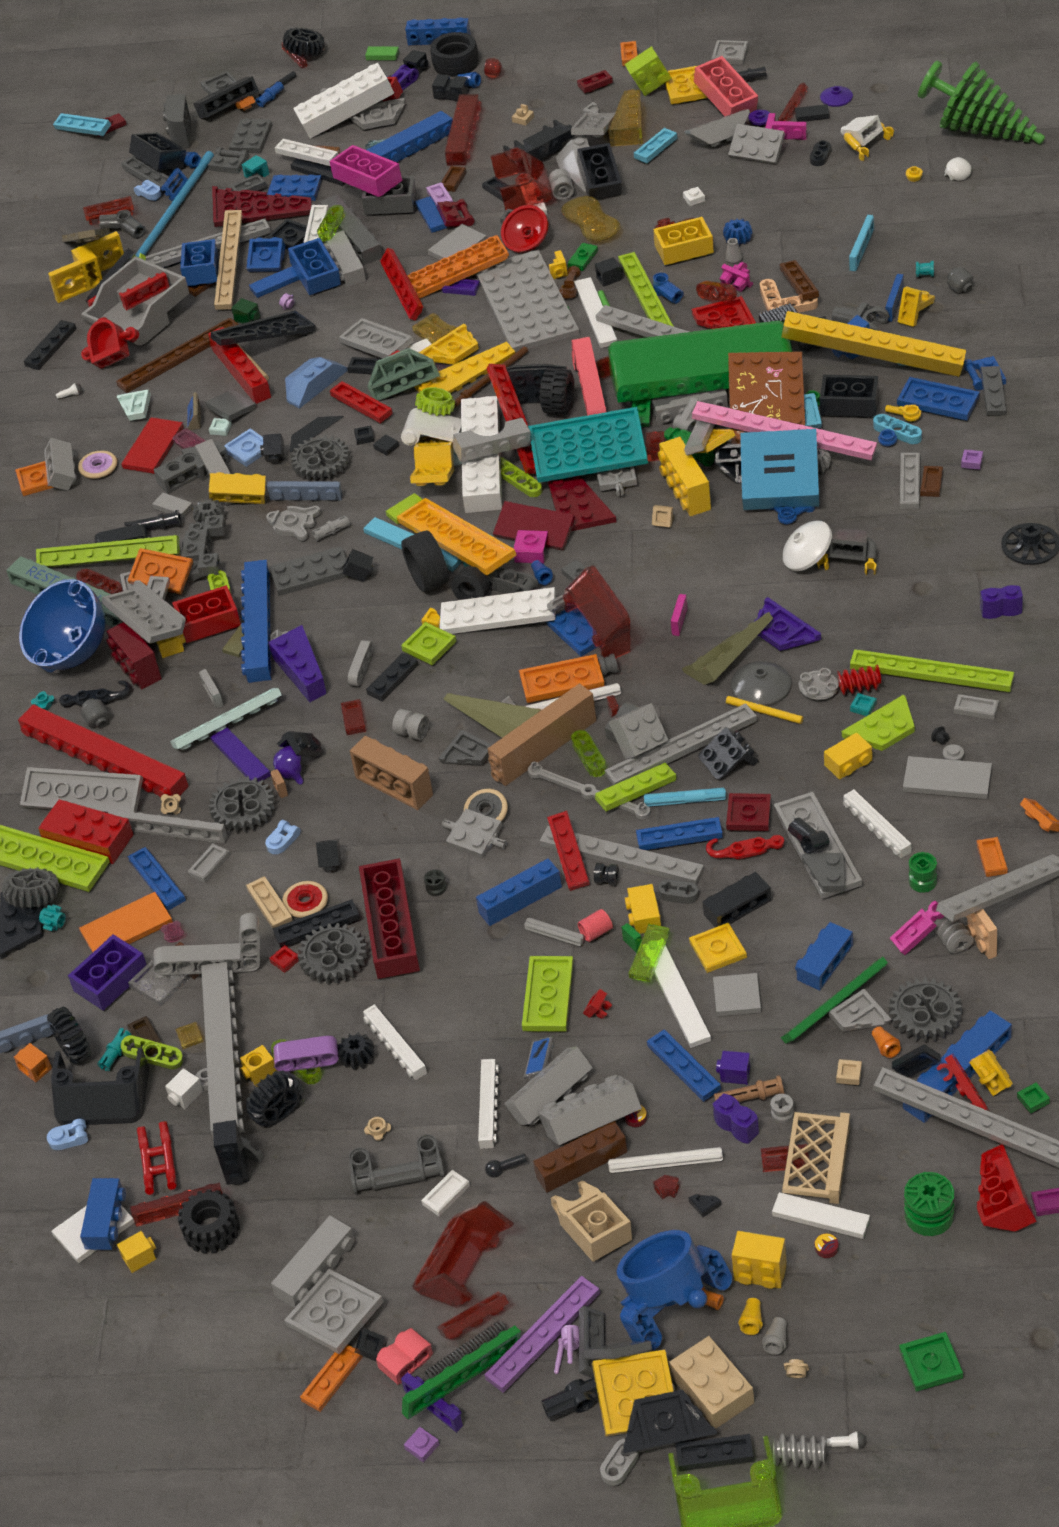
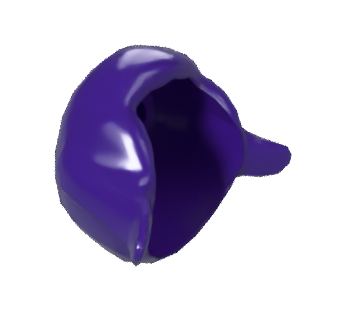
(288, 764)

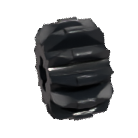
(356, 1050)

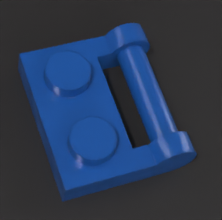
(972, 366)

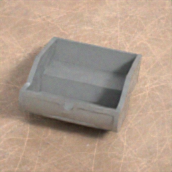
(146, 317)

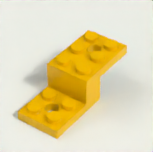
(86, 267)
(432, 461)

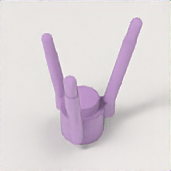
(569, 1341)

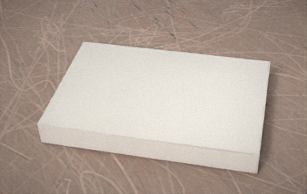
(69, 1233)

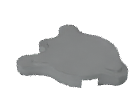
(293, 521)

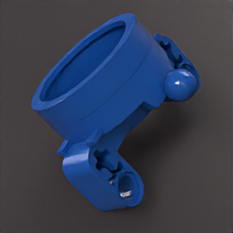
(664, 1273)

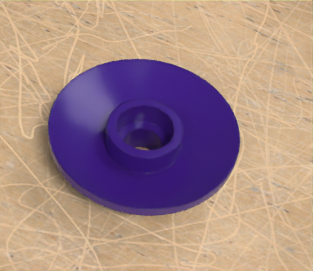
(836, 96)

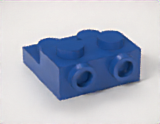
(265, 254)

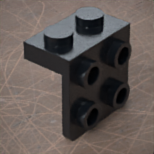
(726, 753)

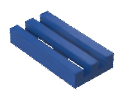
(169, 189)

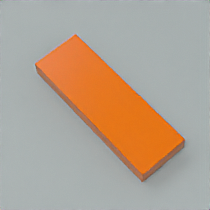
(330, 1378)

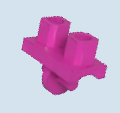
(737, 273)

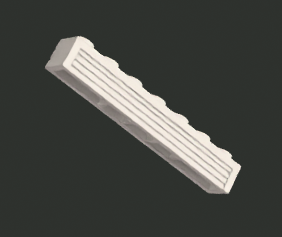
(877, 824)
(394, 1042)
(488, 1102)

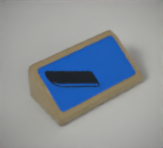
(194, 413)

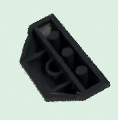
(729, 460)

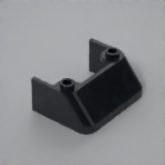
(100, 1101)

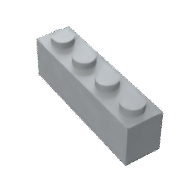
(346, 260)
(549, 1085)
(313, 1261)

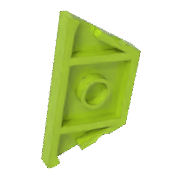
(884, 725)

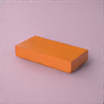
(992, 857)

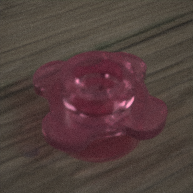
(172, 931)

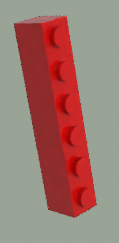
(242, 370)

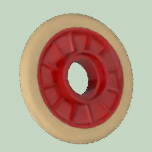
(314, 890)

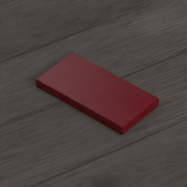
(530, 518)

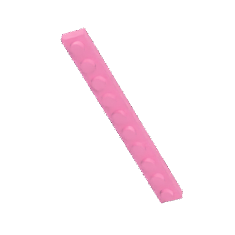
(756, 423)

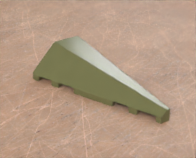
(713, 663)
(494, 715)

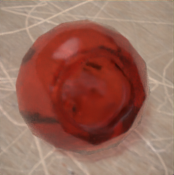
(492, 67)

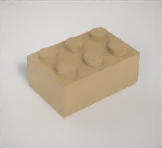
(711, 1382)

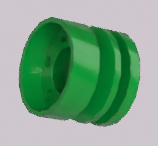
(929, 1204)

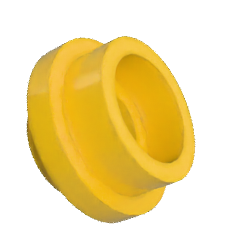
(914, 173)

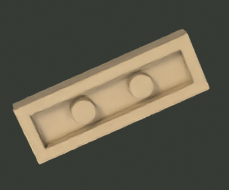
(269, 902)

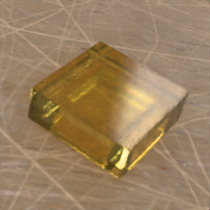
(189, 1035)

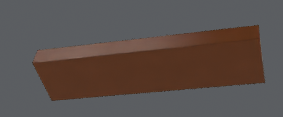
(799, 280)

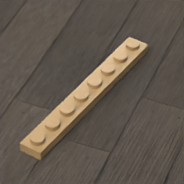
(228, 259)

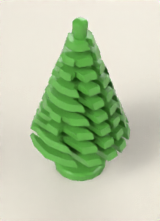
(978, 105)

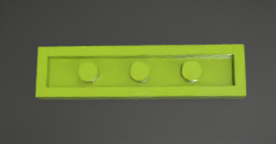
(635, 786)

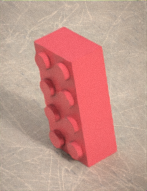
(725, 87)

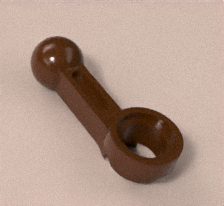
(568, 289)

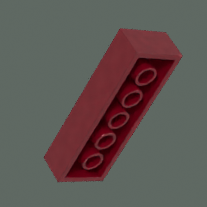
(389, 918)

